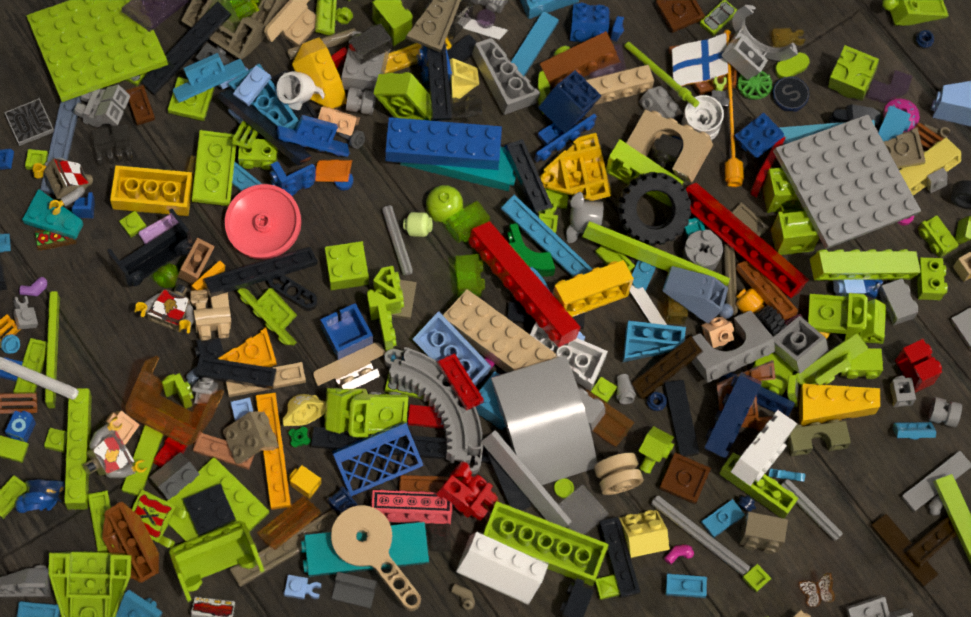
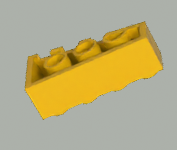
(835, 402)

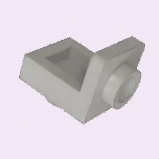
(937, 180)

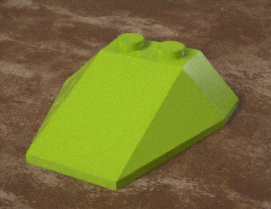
(89, 582)

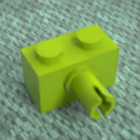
(655, 447)

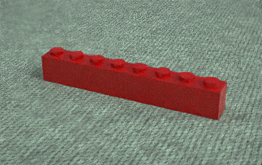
(745, 241)
(524, 284)

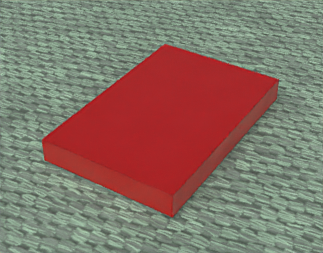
(768, 164)

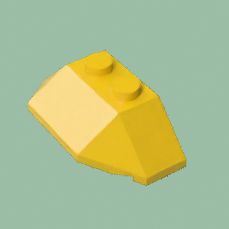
(317, 63)

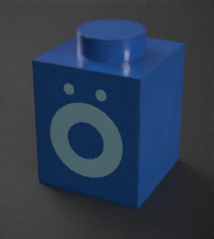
(20, 426)

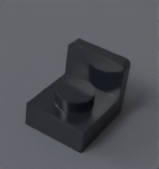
(210, 348)

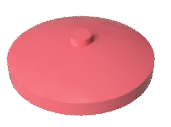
(263, 221)

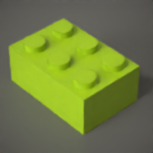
(403, 96)

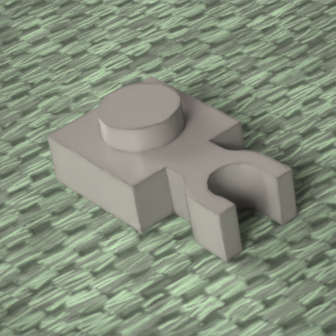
(24, 316)

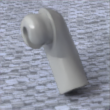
(935, 506)

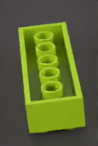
(555, 545)

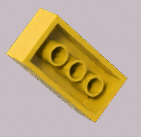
(151, 190)
(594, 288)

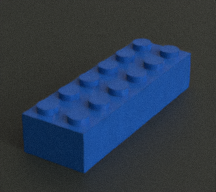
(443, 143)

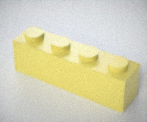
(941, 155)

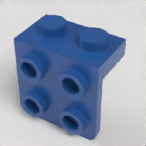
(588, 21)
(759, 135)
(292, 183)

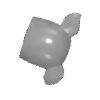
(581, 213)

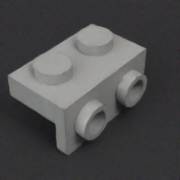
(659, 101)

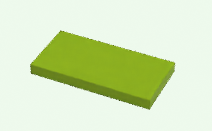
(214, 168)

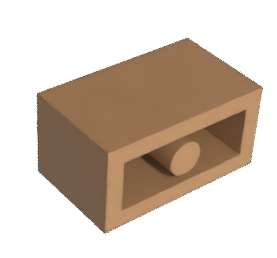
(196, 261)

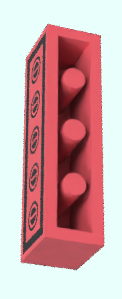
(412, 506)

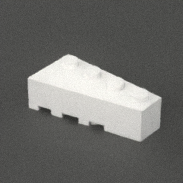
(583, 357)
(764, 449)

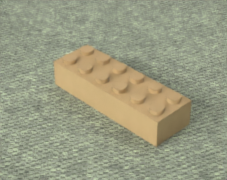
(495, 334)

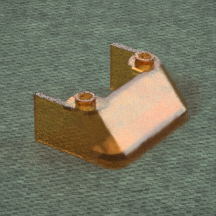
(164, 415)

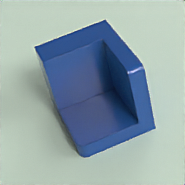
(84, 207)

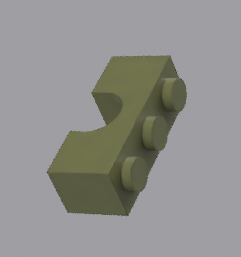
(833, 433)

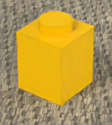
(305, 481)

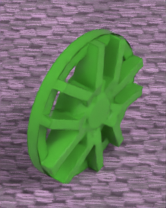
(755, 85)

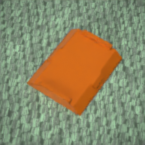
(333, 170)

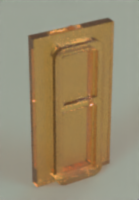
(613, 425)
(289, 523)

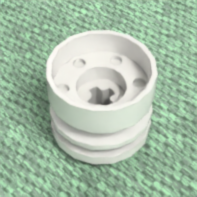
(708, 112)

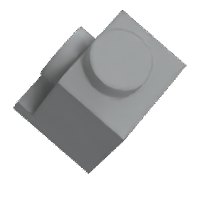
(908, 396)

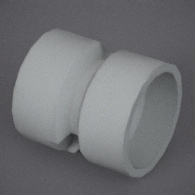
(360, 100)
(945, 412)

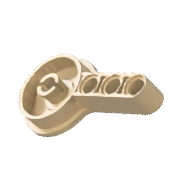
(374, 550)

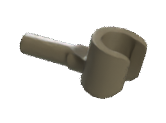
(945, 130)

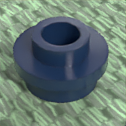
(928, 36)
(656, 396)
(747, 503)

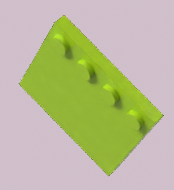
(242, 502)

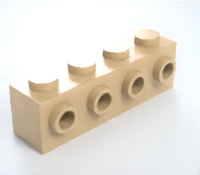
(623, 83)

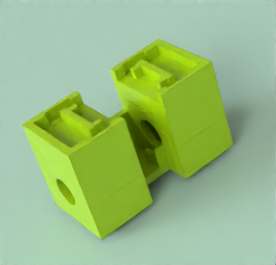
(792, 227)

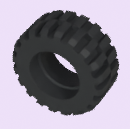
(654, 182)

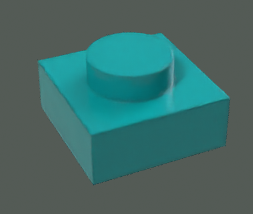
(693, 226)

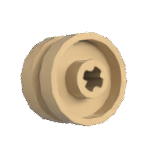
(618, 473)

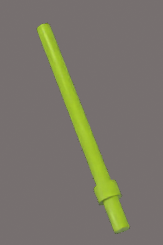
(682, 92)

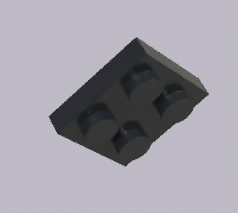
(209, 510)

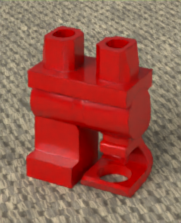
(468, 497)

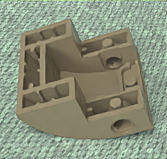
(236, 35)

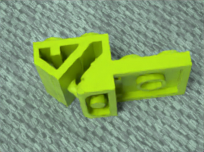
(385, 301)
(848, 316)
(363, 412)

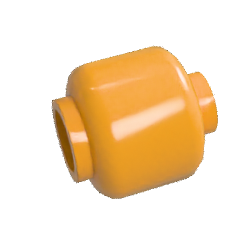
(749, 301)

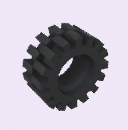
(771, 320)

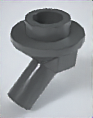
(356, 140)

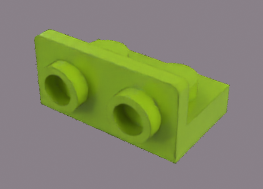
(937, 236)

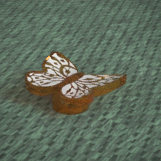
(818, 591)

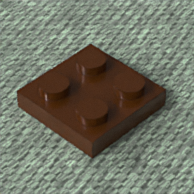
(680, 13)
(685, 478)

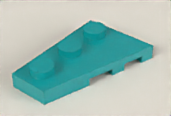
(42, 217)

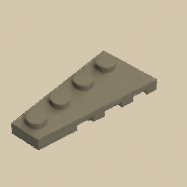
(906, 149)

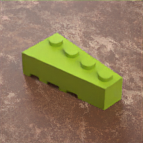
(628, 163)

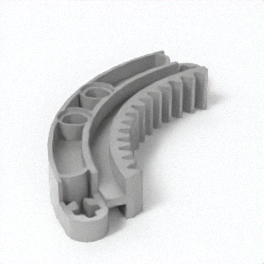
(425, 376)

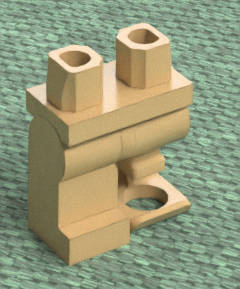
(213, 318)

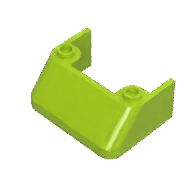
(214, 553)

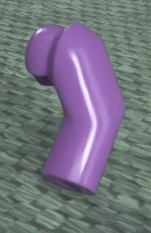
(35, 289)

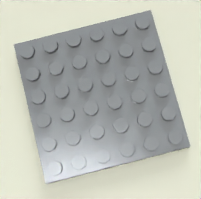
(846, 181)

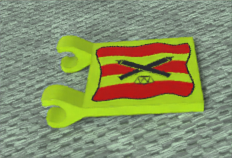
(156, 516)

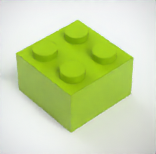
(393, 18)
(346, 265)

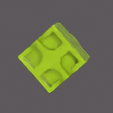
(853, 73)

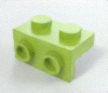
(175, 384)

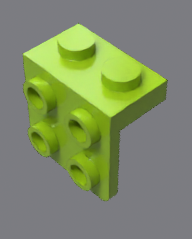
(782, 371)

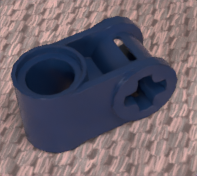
(341, 501)

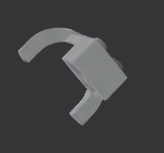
(747, 53)

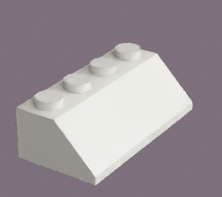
(501, 568)

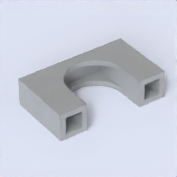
(757, 344)

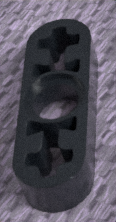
(294, 299)

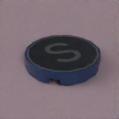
(790, 94)

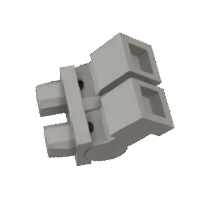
(103, 106)

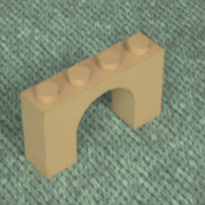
(695, 144)

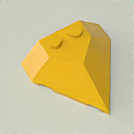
(578, 170)

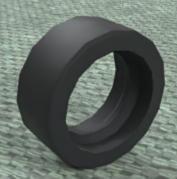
(962, 194)

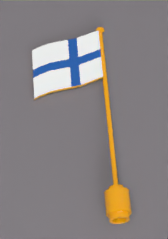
(700, 63)

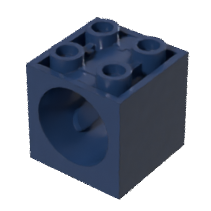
(570, 101)

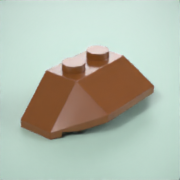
(129, 536)

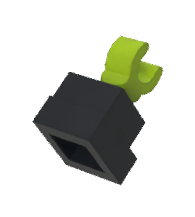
(718, 93)

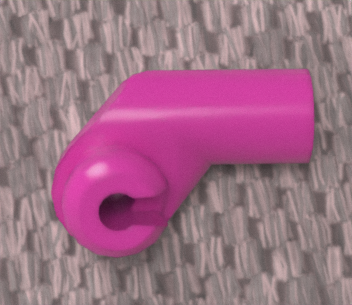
(681, 550)

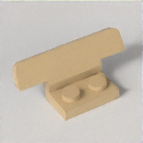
(293, 22)
(352, 369)

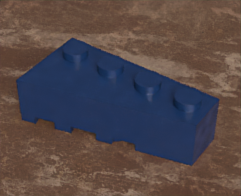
(733, 414)

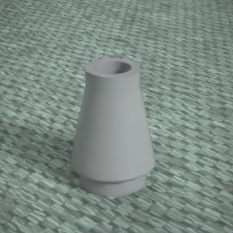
(625, 391)

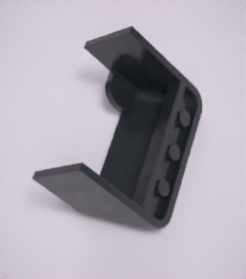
(153, 255)

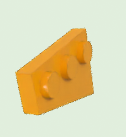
(254, 351)

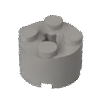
(710, 248)

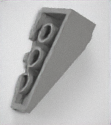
(26, 583)

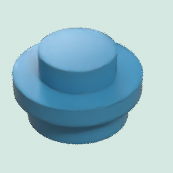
(10, 344)

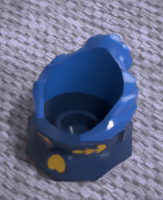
(40, 495)

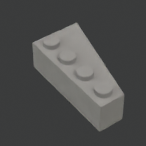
(502, 77)

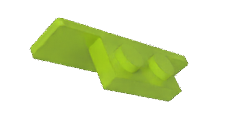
(273, 311)
(833, 362)

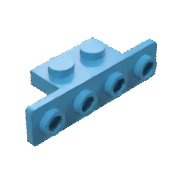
(206, 75)

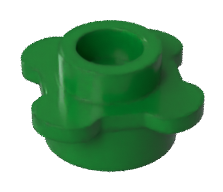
(304, 440)

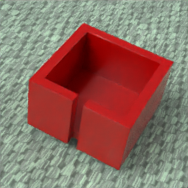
(917, 363)

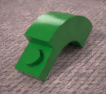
(539, 261)

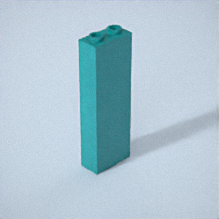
(497, 179)
(406, 549)

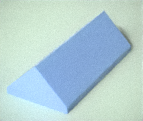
(441, 340)

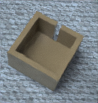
(763, 532)

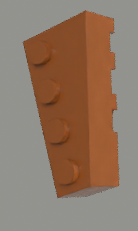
(583, 58)

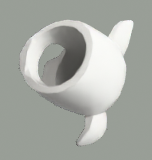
(297, 88)

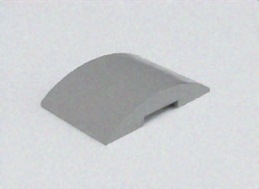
(546, 419)

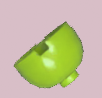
(443, 203)

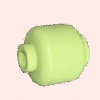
(418, 224)

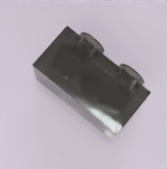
(666, 151)

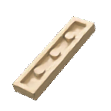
(286, 376)

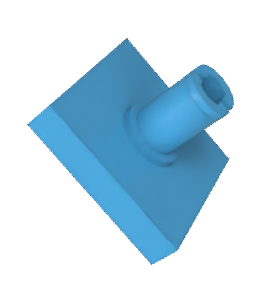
(135, 606)

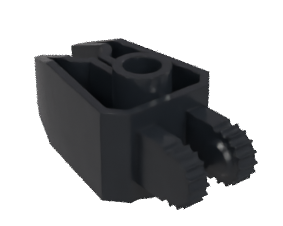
(853, 112)

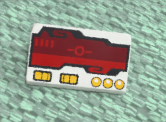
(212, 608)

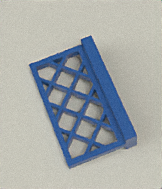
(371, 442)

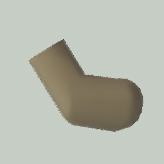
(466, 596)

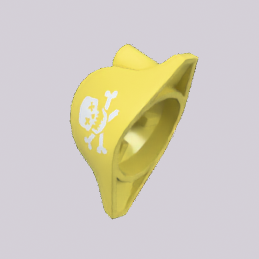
(304, 410)

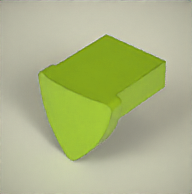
(963, 230)

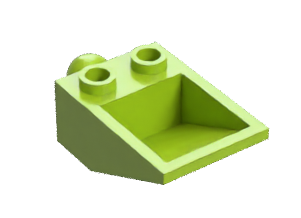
(915, 11)

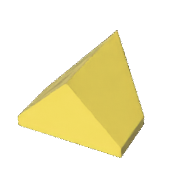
(463, 78)

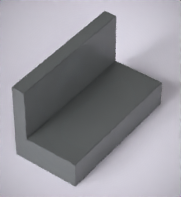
(354, 590)

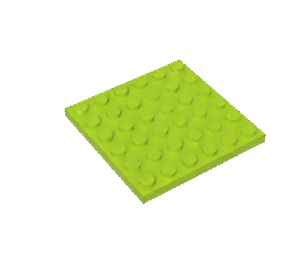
(93, 45)

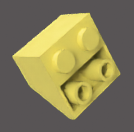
(645, 533)

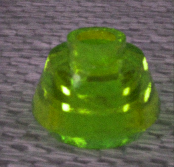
(166, 276)

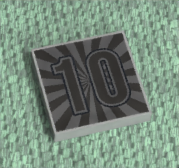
(29, 122)

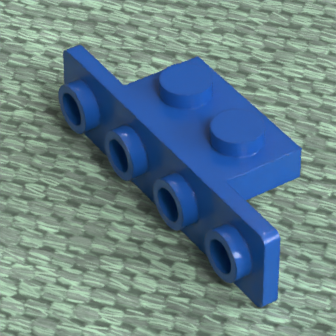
(314, 134)
(556, 139)

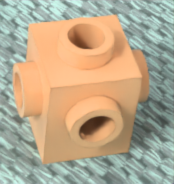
(718, 332)

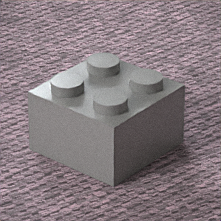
(800, 344)

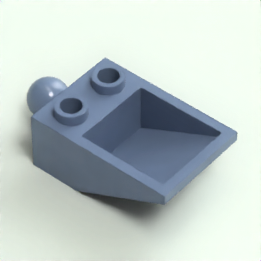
(698, 293)

